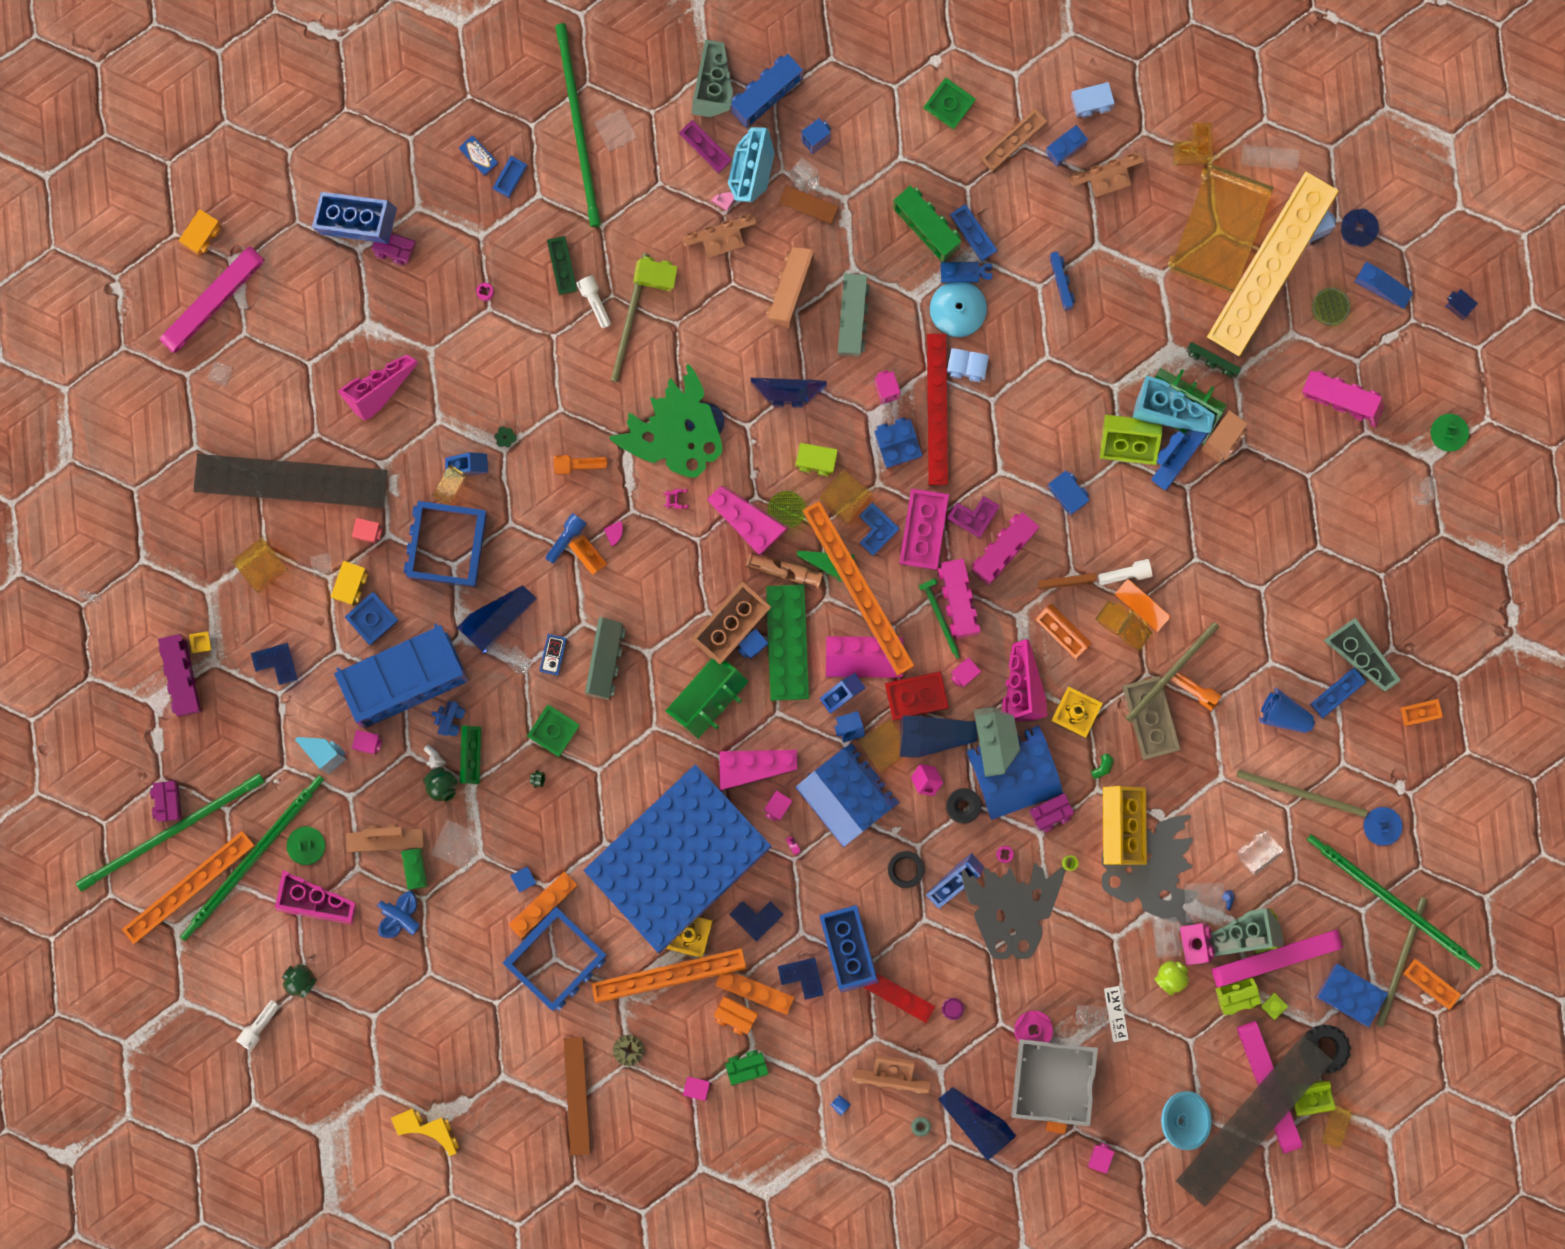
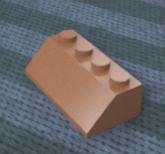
(790, 287)
(730, 622)

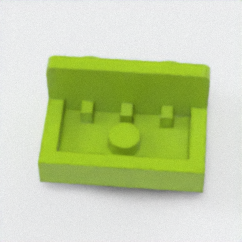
(1315, 1099)

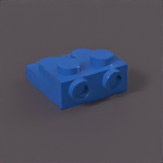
(897, 442)

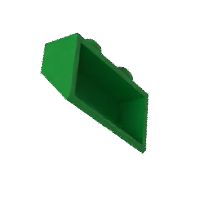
(1193, 394)
(707, 697)

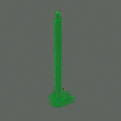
(927, 587)

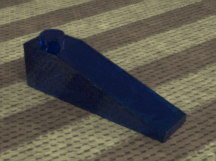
(494, 619)

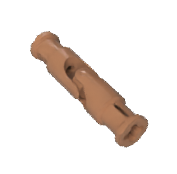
(780, 568)

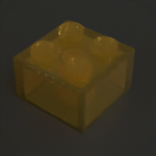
(845, 497)
(259, 565)

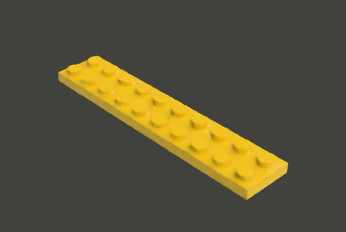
(1272, 264)

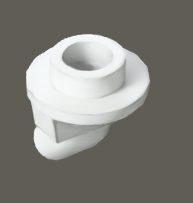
(434, 759)

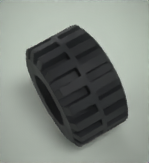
(1341, 1043)

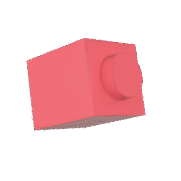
(367, 531)

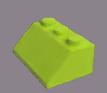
(1130, 440)

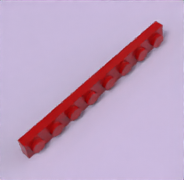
(937, 410)

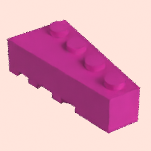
(1344, 397)
(751, 522)
(1005, 548)
(959, 599)
(746, 767)
(309, 900)

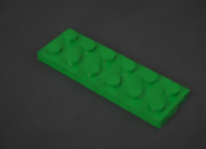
(787, 643)

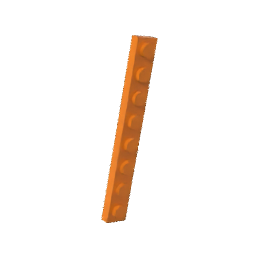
(188, 887)
(668, 975)

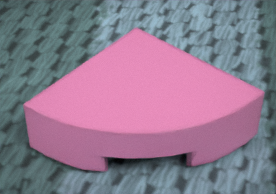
(724, 200)

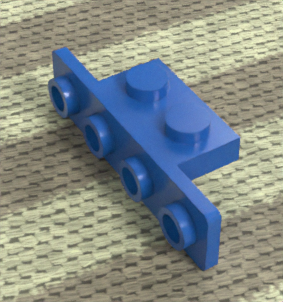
(1176, 456)

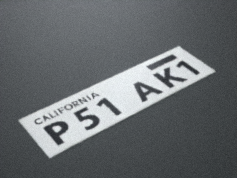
(1116, 1014)

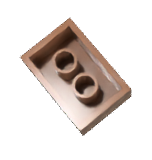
(1225, 437)

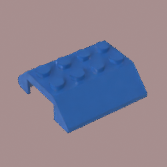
(1027, 780)
(846, 795)

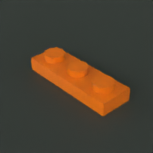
(1431, 984)

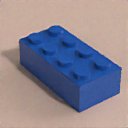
(766, 90)
(354, 217)
(849, 948)

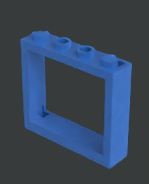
(476, 550)
(573, 988)

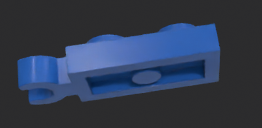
(964, 271)

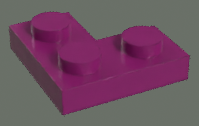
(975, 521)

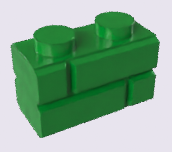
(414, 869)
(746, 1068)

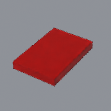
(916, 695)

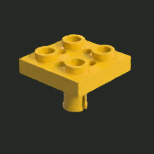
(1071, 699)
(696, 947)

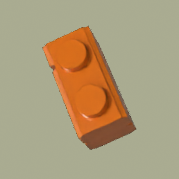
(735, 1015)

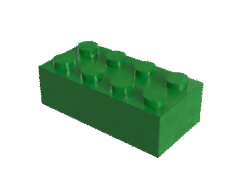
(926, 223)

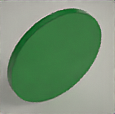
(1449, 432)
(305, 845)

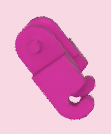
(675, 492)

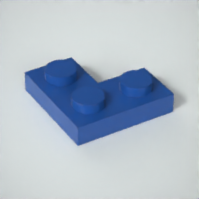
(882, 529)

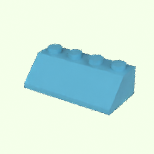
(323, 753)

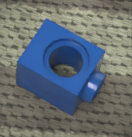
(752, 644)
(849, 727)

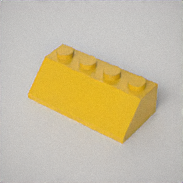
(1124, 826)

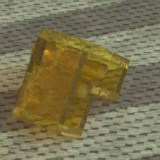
(1198, 150)
(1124, 624)

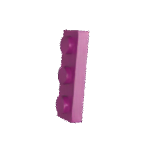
(705, 146)

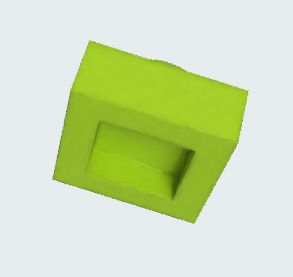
(1273, 1006)

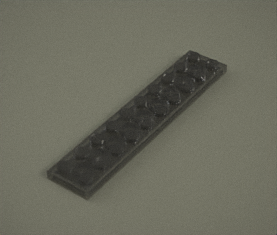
(290, 481)
(1254, 1120)

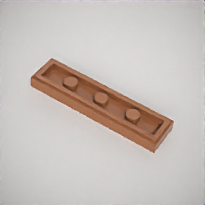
(1013, 140)

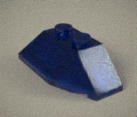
(788, 391)

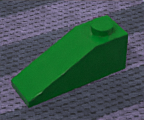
(820, 561)

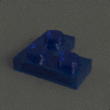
(279, 658)
(756, 924)
(803, 971)

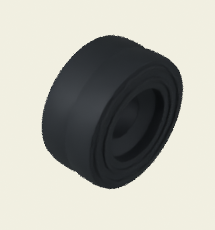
(974, 806)

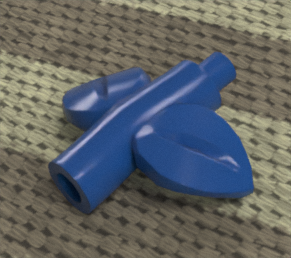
(398, 916)

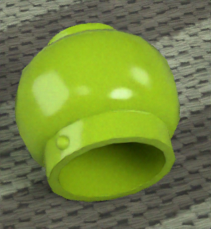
(1172, 977)

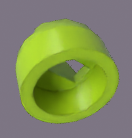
(1073, 864)

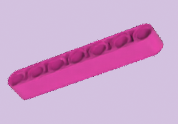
(212, 299)
(1277, 958)
(1261, 1067)

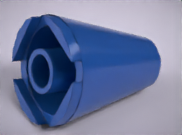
(1285, 713)

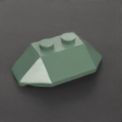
(996, 739)

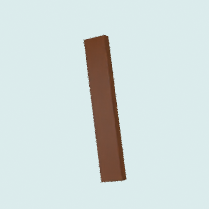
(576, 1096)

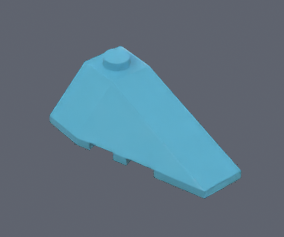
(1165, 406)

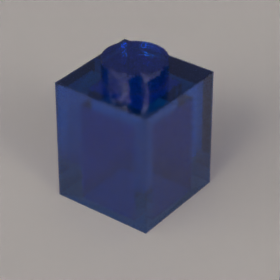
(1461, 304)

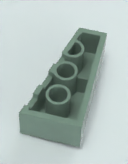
(852, 315)

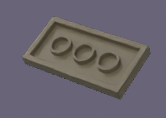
(1154, 723)

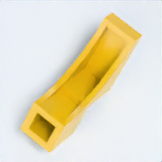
(438, 1129)

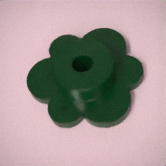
(503, 431)

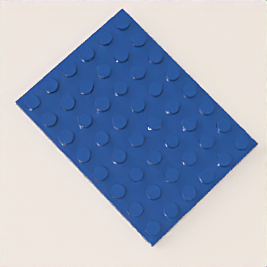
(677, 858)

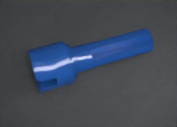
(573, 527)

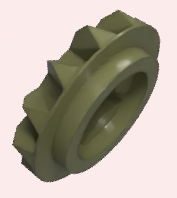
(636, 1045)

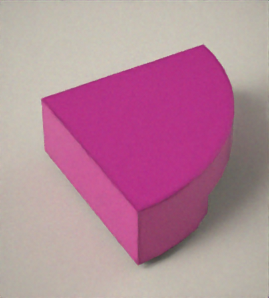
(614, 533)
(793, 846)

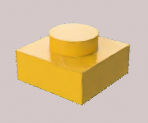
(200, 642)

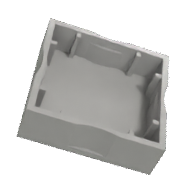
(1054, 1082)

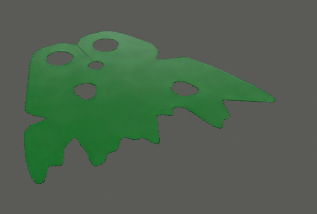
(669, 429)

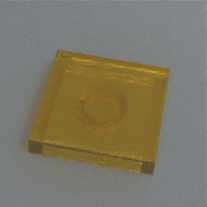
(882, 745)

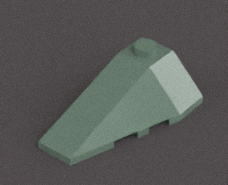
(713, 85)
(1250, 932)

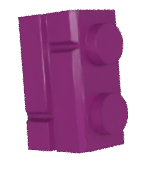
(398, 249)
(167, 801)
(1052, 812)

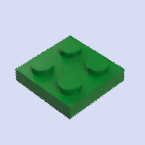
(949, 103)
(553, 730)

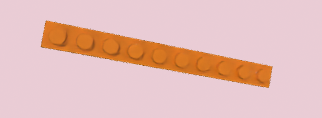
(858, 588)

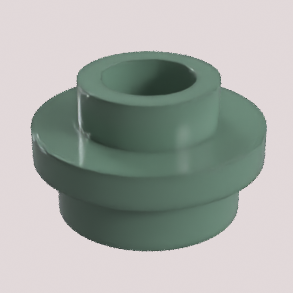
(925, 1131)

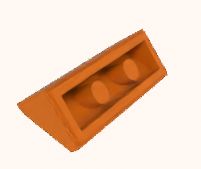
(1142, 605)
(1063, 631)

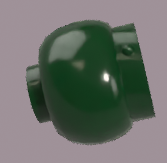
(440, 784)
(298, 980)

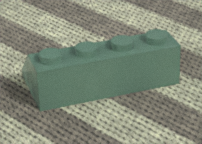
(604, 659)

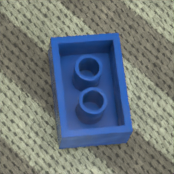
(1351, 995)

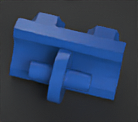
(451, 710)

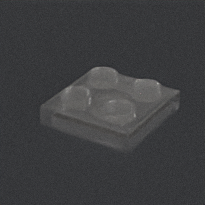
(456, 845)
(1204, 902)

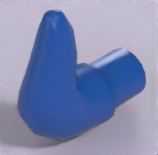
(1229, 897)

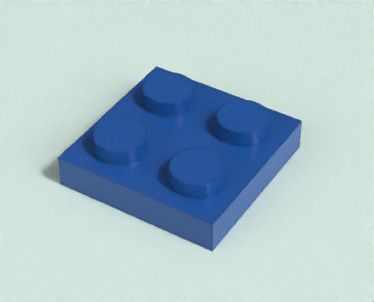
(371, 618)

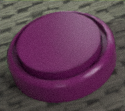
(952, 1008)

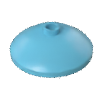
(956, 321)
(1193, 1122)

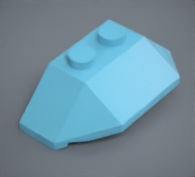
(751, 165)

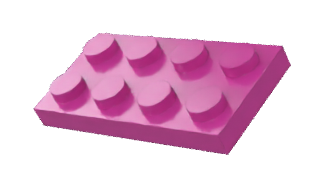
(924, 529)

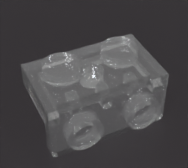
(1259, 852)

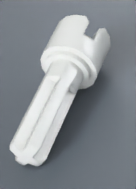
(589, 289)
(1138, 570)
(250, 1037)

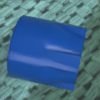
(840, 1105)

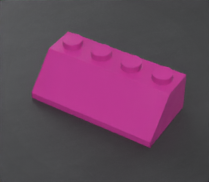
(857, 656)

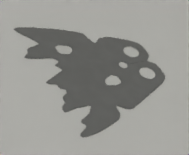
(1158, 875)
(1018, 906)

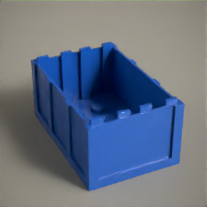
(401, 677)

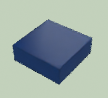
(523, 879)

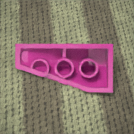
(371, 393)
(1025, 691)

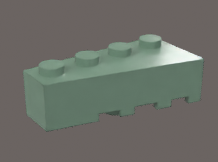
(1360, 651)

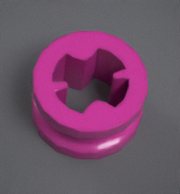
(487, 286)
(1010, 855)

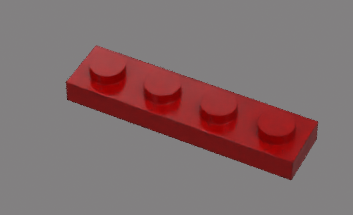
(901, 998)

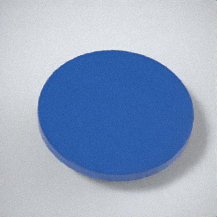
(1382, 826)

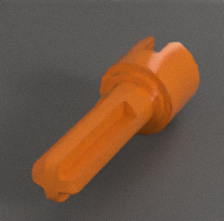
(564, 464)
(1207, 697)

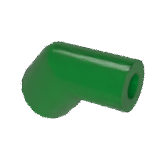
(1105, 768)

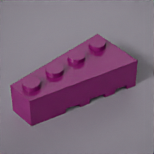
(179, 675)

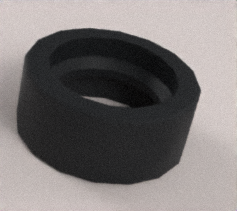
(920, 869)

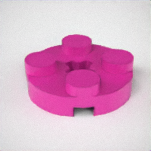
(1030, 1019)

